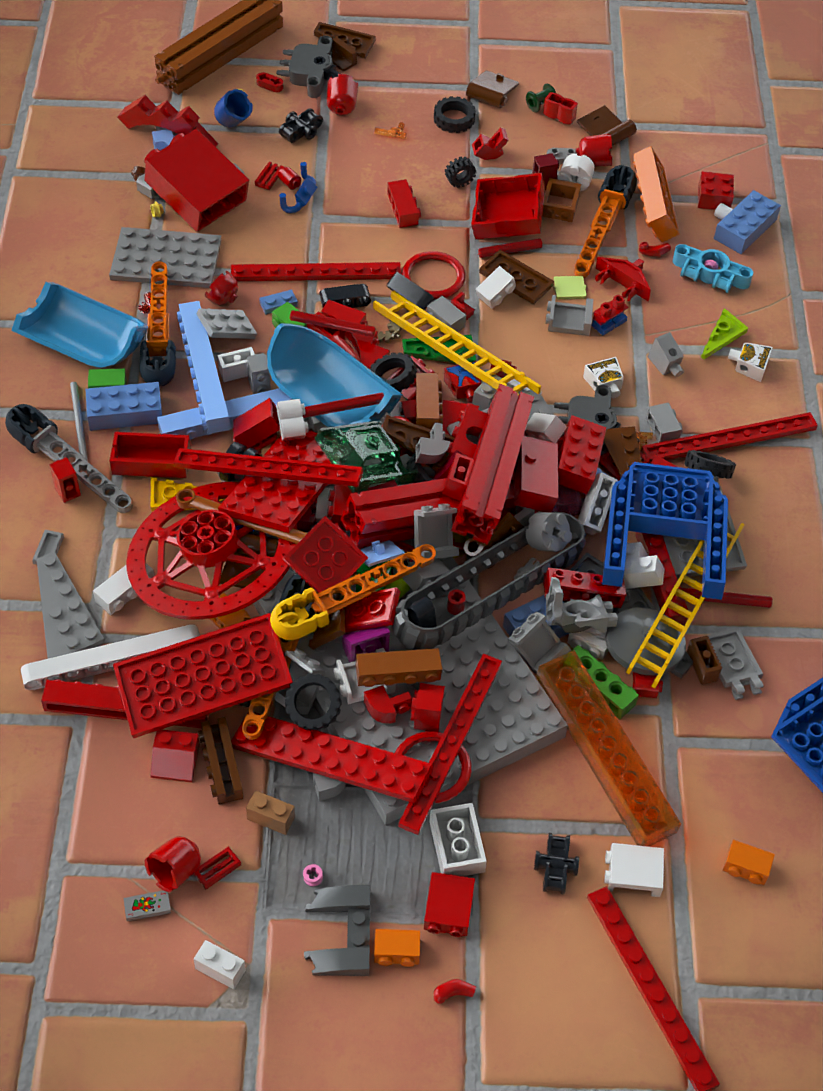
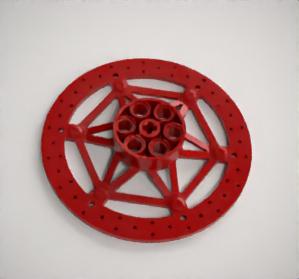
(204, 542)

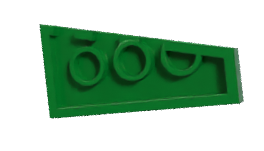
(419, 349)

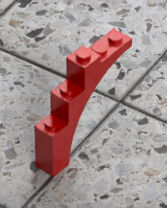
(145, 112)
(365, 346)

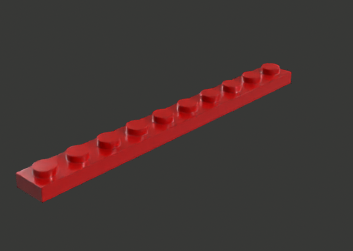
(315, 271)
(732, 437)
(268, 467)
(451, 742)
(653, 991)

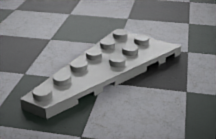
(65, 616)

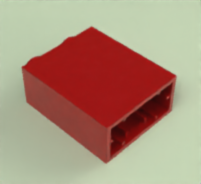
(195, 179)

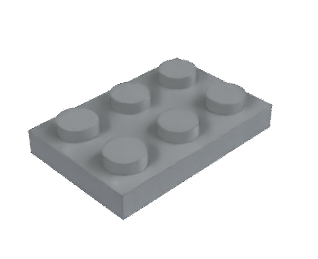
(226, 323)

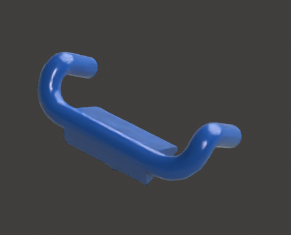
(303, 194)

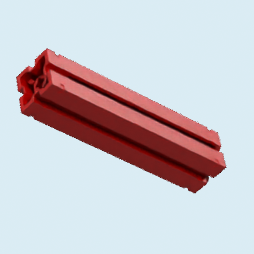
(493, 464)
(390, 511)

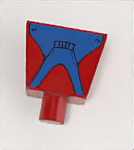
(461, 382)

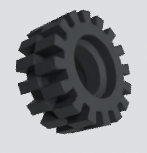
(462, 178)

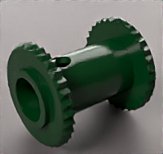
(535, 100)

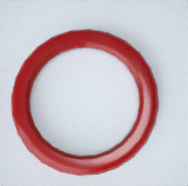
(438, 256)
(466, 765)

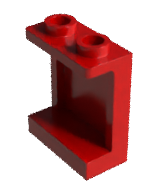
(449, 904)

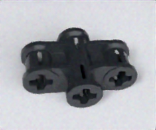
(301, 125)
(556, 863)

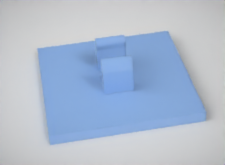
(381, 552)

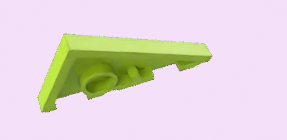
(726, 331)

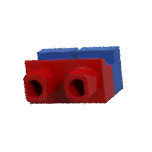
(610, 315)

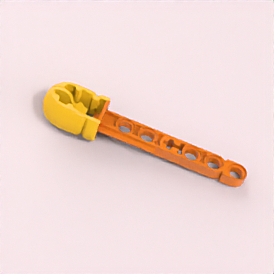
(284, 619)

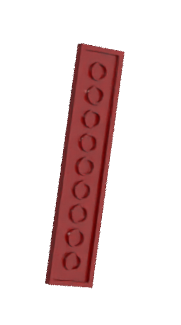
(336, 758)

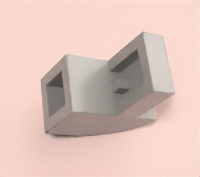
(432, 449)
(327, 787)

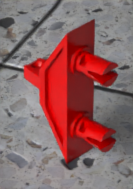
(626, 274)

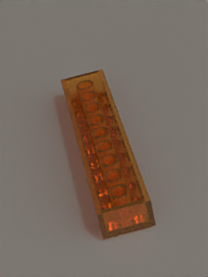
(608, 750)

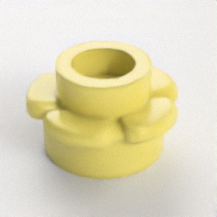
(156, 209)

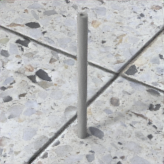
(78, 420)

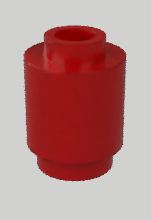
(289, 178)

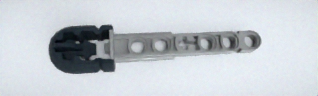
(19, 426)

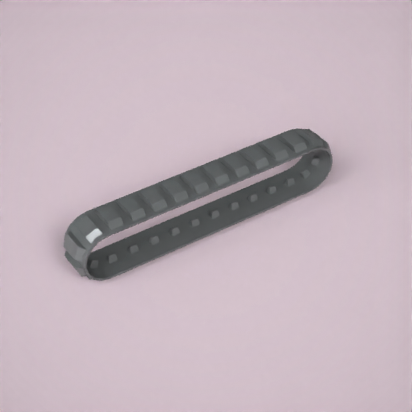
(428, 638)

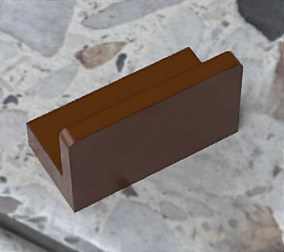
(343, 55)

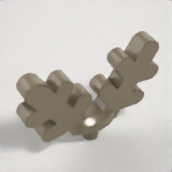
(394, 329)

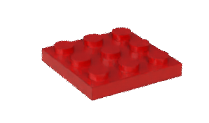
(325, 556)

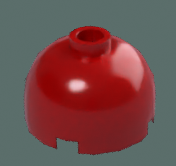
(223, 289)

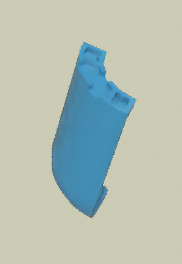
(80, 327)
(321, 372)

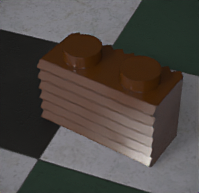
(704, 660)

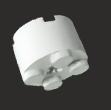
(577, 170)

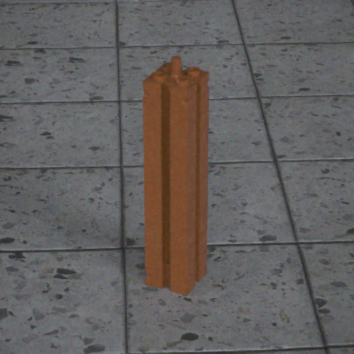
(217, 43)

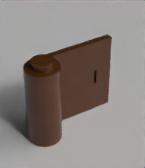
(491, 88)
(606, 122)
(505, 528)
(232, 569)

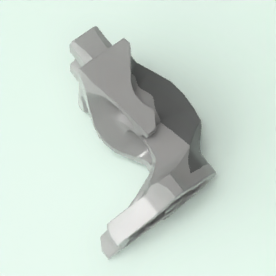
(584, 614)

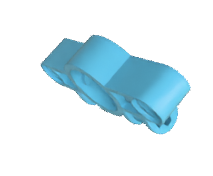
(730, 274)

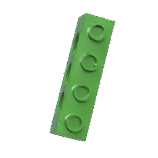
(626, 697)

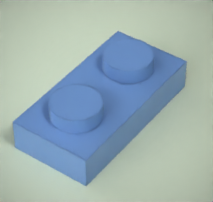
(273, 301)

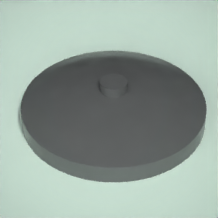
(630, 633)

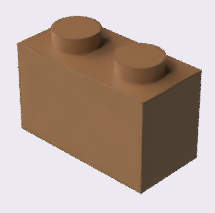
(270, 812)

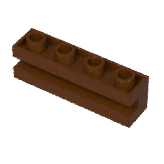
(222, 761)

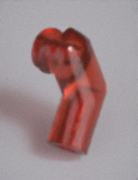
(145, 308)

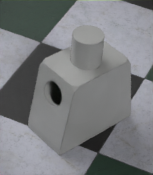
(666, 355)

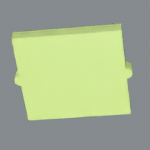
(569, 287)

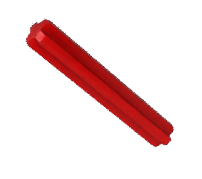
(510, 247)

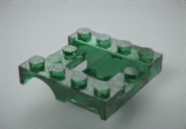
(361, 442)

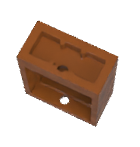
(561, 189)

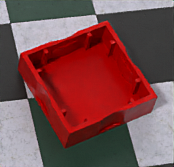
(508, 206)

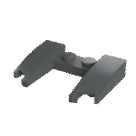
(354, 958)

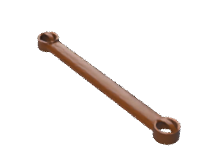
(205, 504)

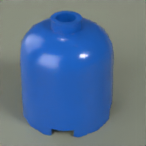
(233, 108)

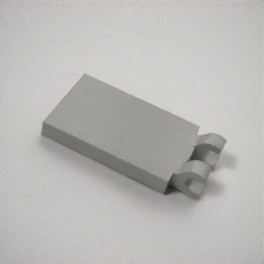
(737, 662)

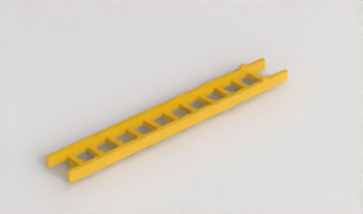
(450, 352)
(690, 615)

